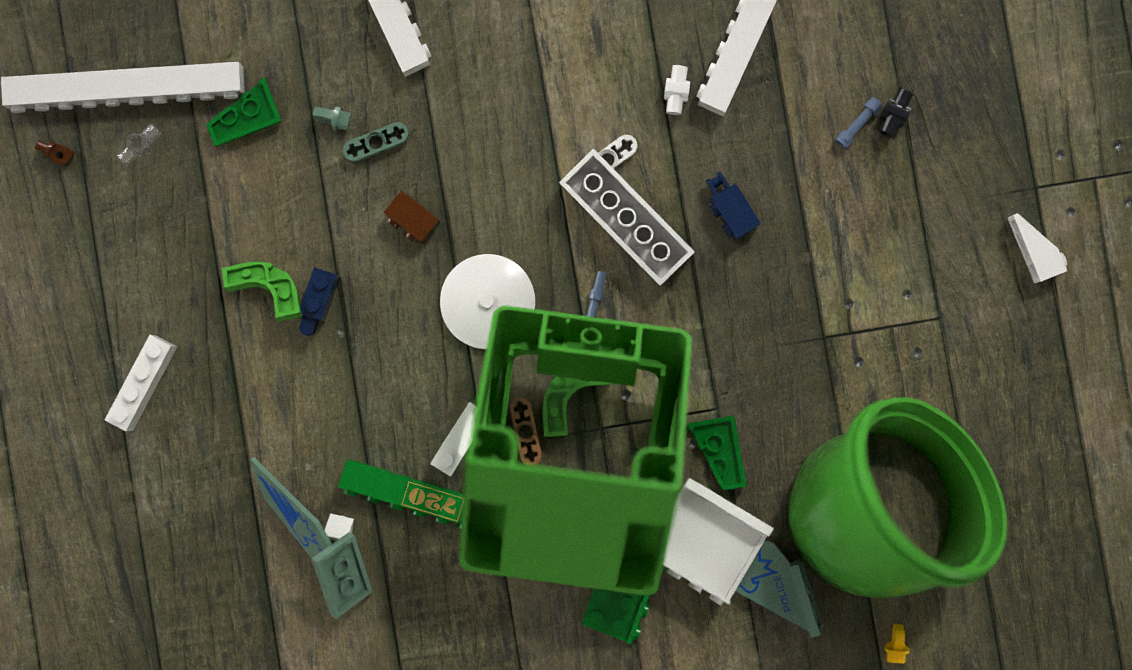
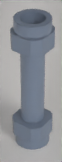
(872, 107)

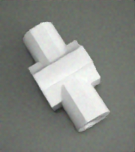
(676, 90)

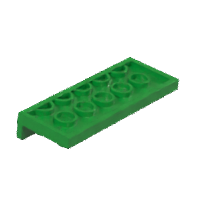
(616, 613)

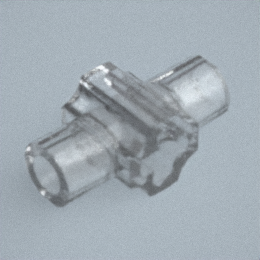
(131, 152)

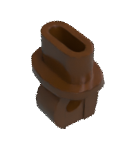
(51, 150)

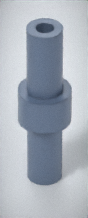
(596, 294)

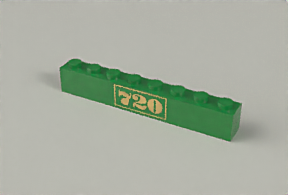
(402, 492)

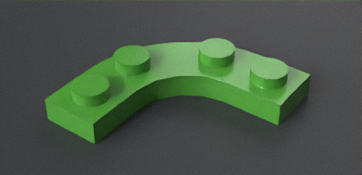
(267, 277)
(556, 402)

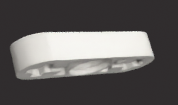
(618, 144)

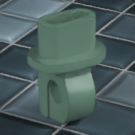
(337, 118)

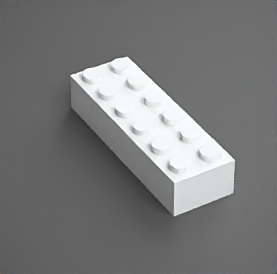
(626, 217)

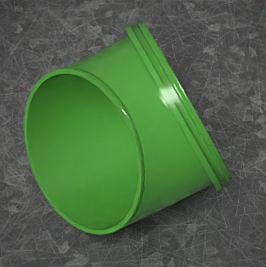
(849, 534)

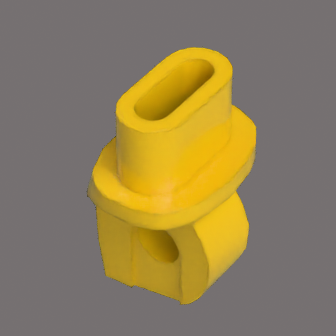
(896, 649)

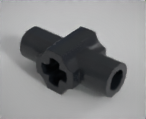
(896, 112)

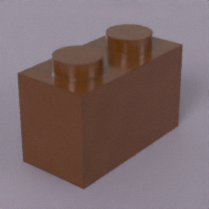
(411, 217)

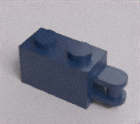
(731, 208)
(317, 300)

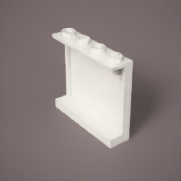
(712, 542)

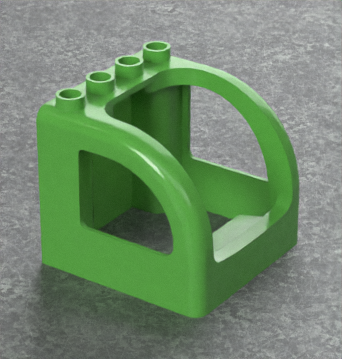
(565, 521)

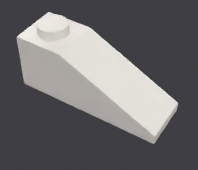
(1038, 252)
(456, 443)

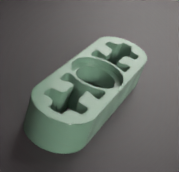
(362, 155)

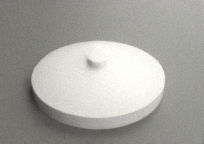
(477, 290)

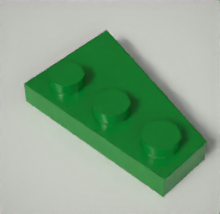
(248, 115)
(722, 449)

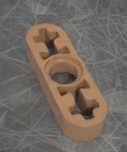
(516, 415)

